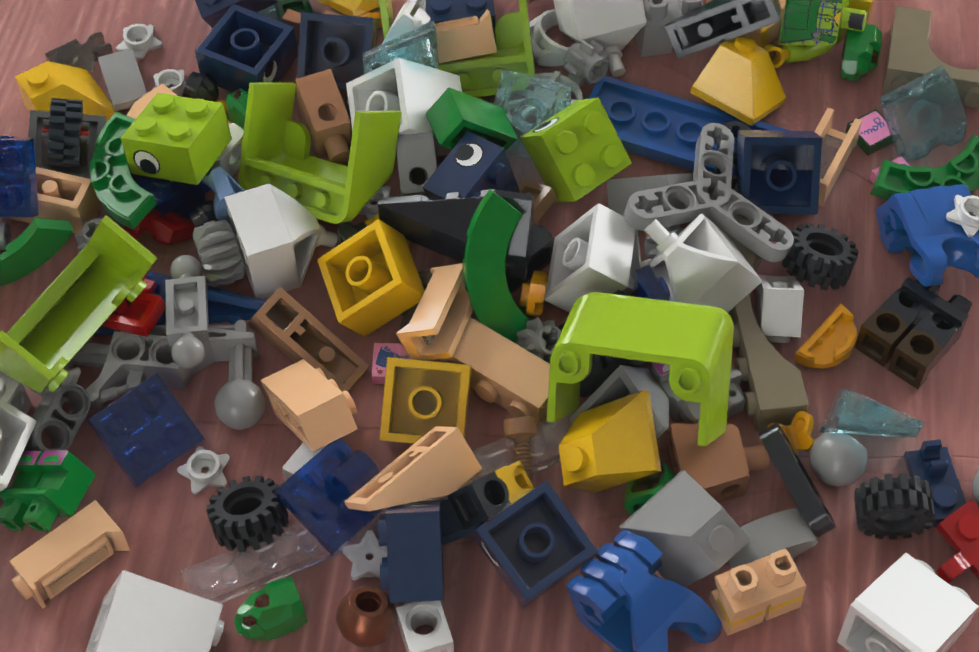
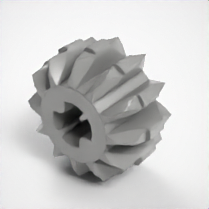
(218, 253)

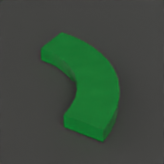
(112, 175)
(899, 178)
(33, 248)
(485, 266)

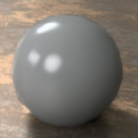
(838, 459)

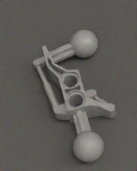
(237, 402)

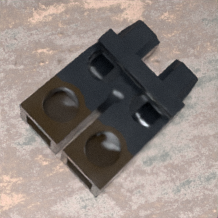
(913, 330)

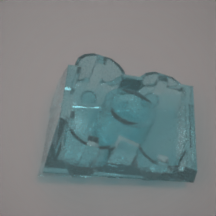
(416, 46)
(529, 103)
(924, 114)
(860, 415)

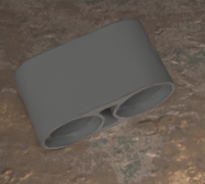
(52, 419)

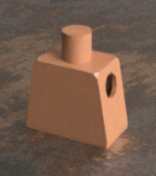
(324, 115)
(720, 466)

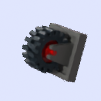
(65, 137)

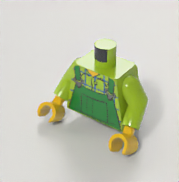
(814, 28)

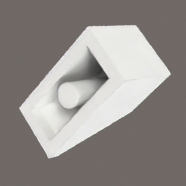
(779, 307)

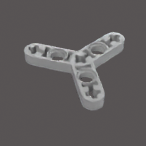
(720, 208)

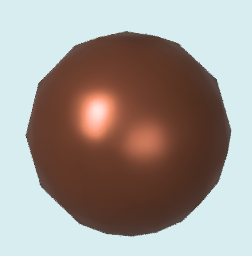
(366, 616)

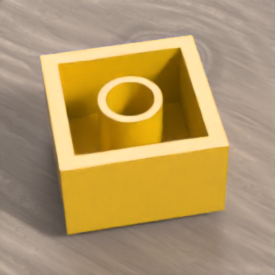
(371, 278)
(422, 397)

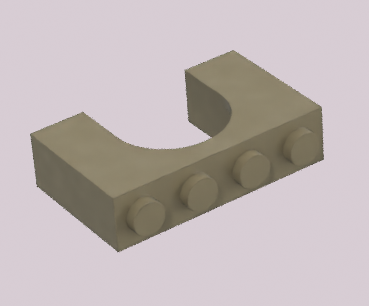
(912, 57)

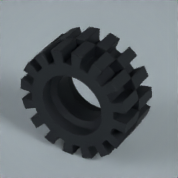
(820, 256)
(894, 506)
(247, 514)

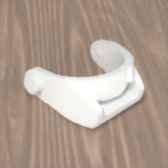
(409, 17)
(544, 49)

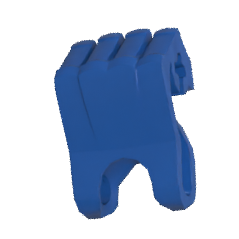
(921, 226)
(631, 605)

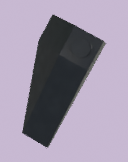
(445, 222)

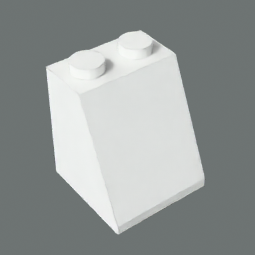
(403, 88)
(907, 612)
(154, 618)

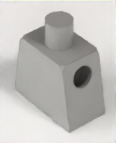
(415, 162)

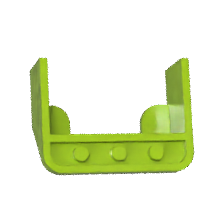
(482, 73)
(278, 154)
(74, 307)
(683, 335)

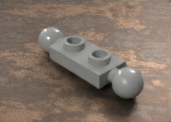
(187, 311)

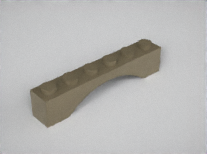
(771, 382)

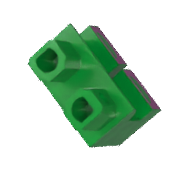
(45, 488)

